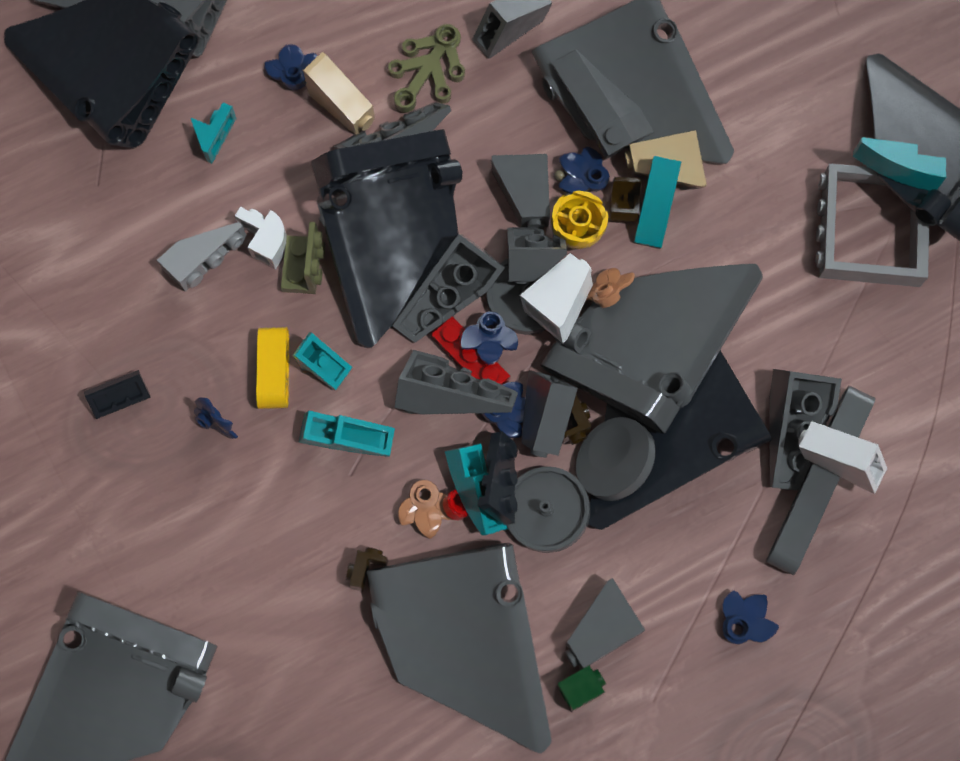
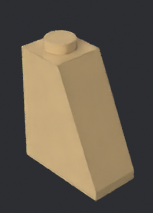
(338, 94)
(677, 147)

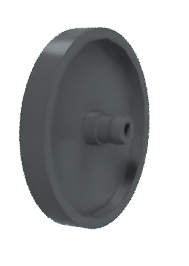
(506, 301)
(615, 459)
(550, 510)

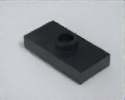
(117, 394)

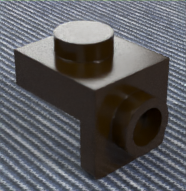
(625, 199)
(581, 425)
(357, 571)

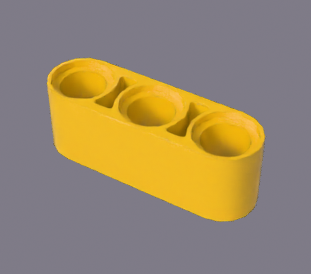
(272, 368)

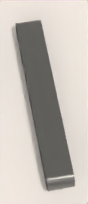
(817, 488)

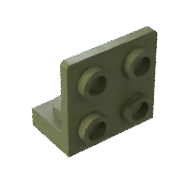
(302, 262)

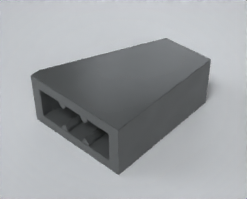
(507, 22)
(524, 186)
(546, 413)
(603, 628)

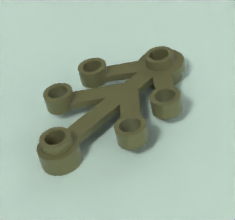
(428, 64)

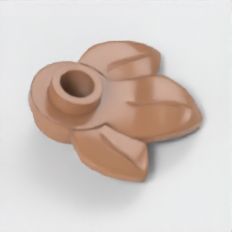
(608, 285)
(425, 513)

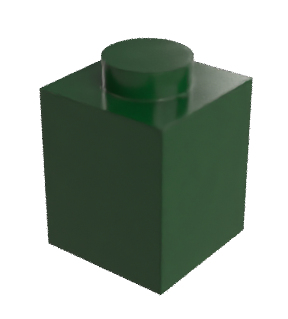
(581, 687)

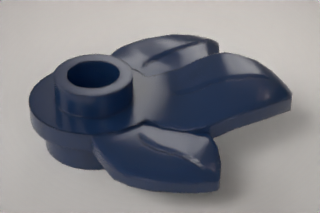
(290, 66)
(580, 170)
(489, 341)
(210, 417)
(510, 422)
(750, 616)

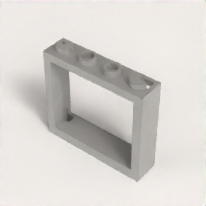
(830, 269)

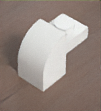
(269, 238)

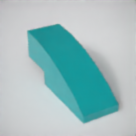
(901, 162)
(657, 201)
(346, 434)
(467, 471)

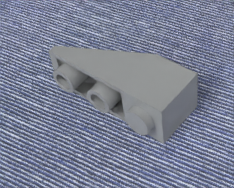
(196, 255)

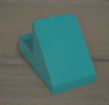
(213, 136)
(322, 361)

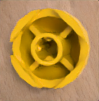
(579, 219)

